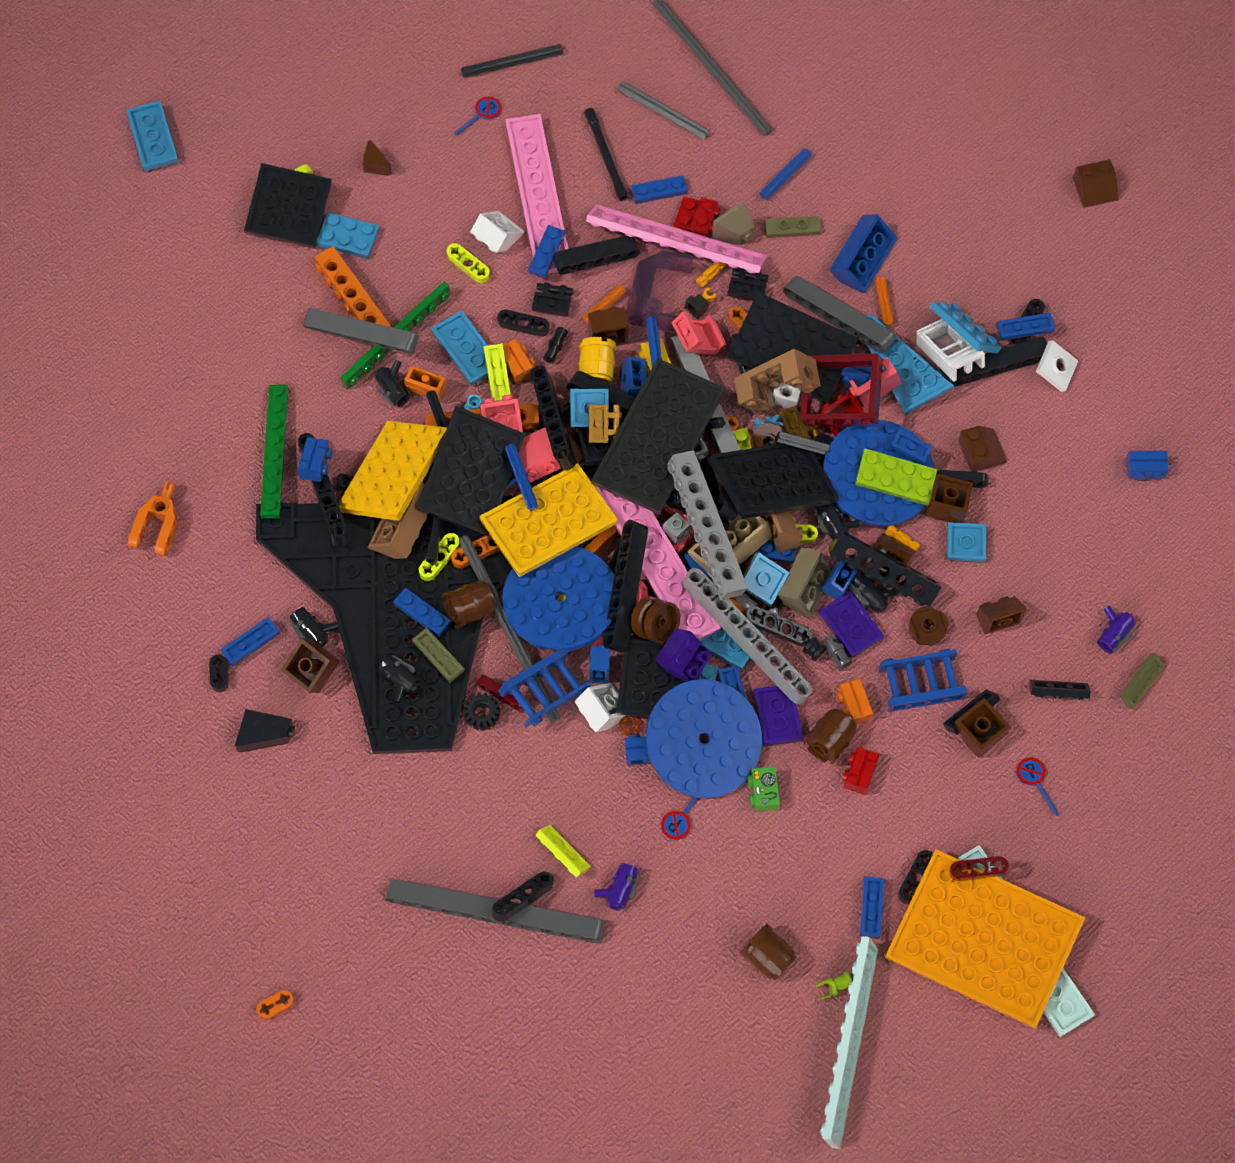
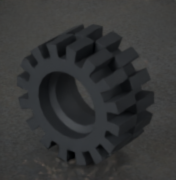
(487, 721)

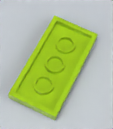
(896, 477)

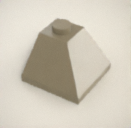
(734, 226)

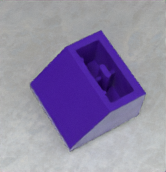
(684, 655)

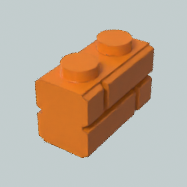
(517, 361)
(423, 381)
(855, 701)

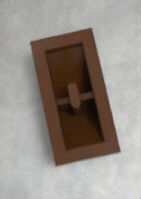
(375, 162)

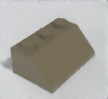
(804, 583)

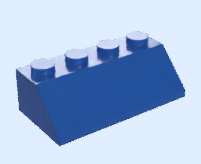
(863, 253)

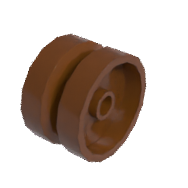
(655, 619)

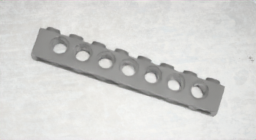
(715, 532)

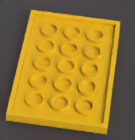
(392, 470)
(566, 516)

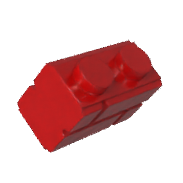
(861, 770)

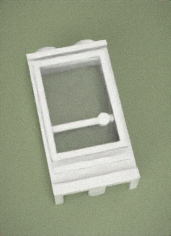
(948, 348)

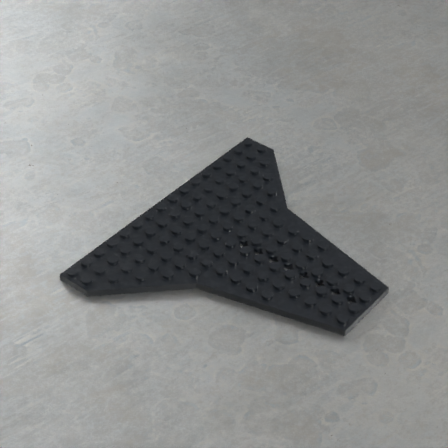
(362, 592)

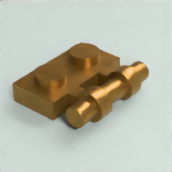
(598, 423)
(795, 426)

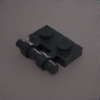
(744, 288)
(552, 303)

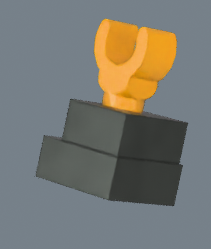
(699, 305)

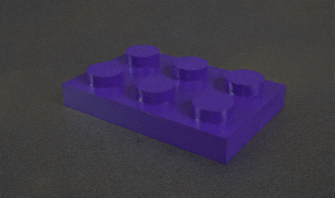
(851, 624)
(777, 716)

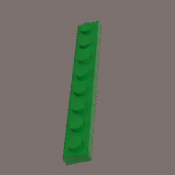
(414, 318)
(274, 451)

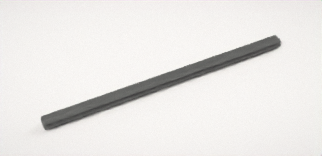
(712, 66)
(514, 639)

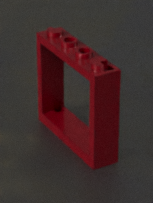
(847, 419)

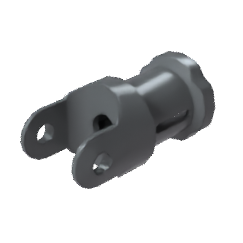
(836, 650)

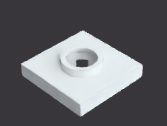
(1048, 369)

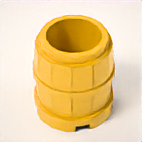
(597, 358)

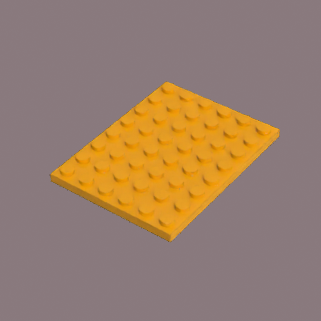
(985, 940)

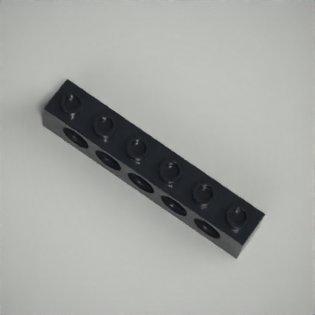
(845, 541)

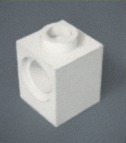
(786, 402)

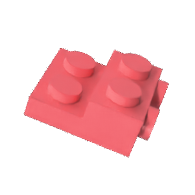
(503, 411)

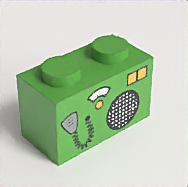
(764, 789)

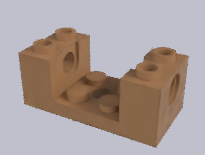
(792, 368)

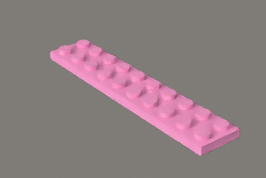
(535, 179)
(677, 238)
(663, 566)

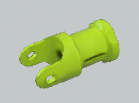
(836, 984)

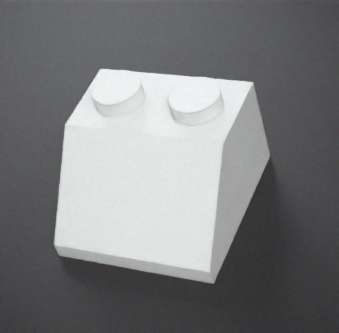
(496, 231)
(600, 706)

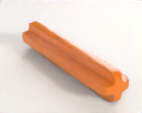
(607, 301)
(884, 301)

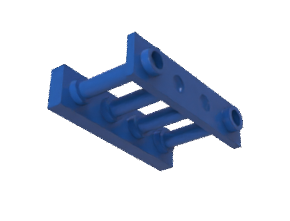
(528, 676)
(916, 698)

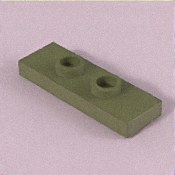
(792, 226)
(438, 655)
(1142, 680)

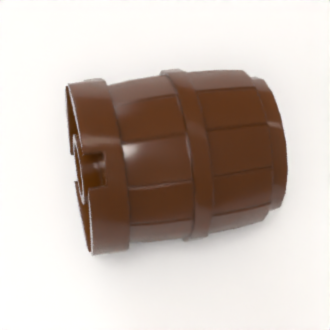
(469, 603)
(830, 735)
(769, 953)

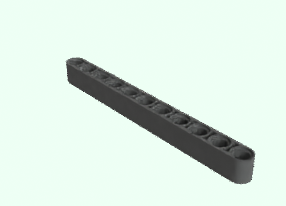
(480, 908)

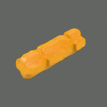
(709, 274)
(902, 537)

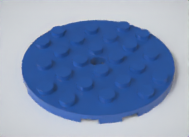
(842, 467)
(565, 624)
(675, 745)

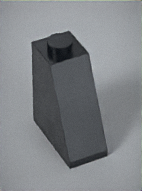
(263, 731)

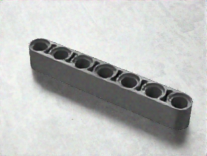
(839, 314)
(361, 330)

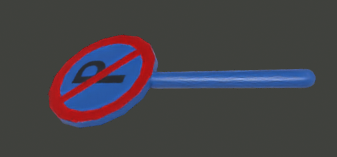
(485, 107)
(1032, 772)
(676, 824)

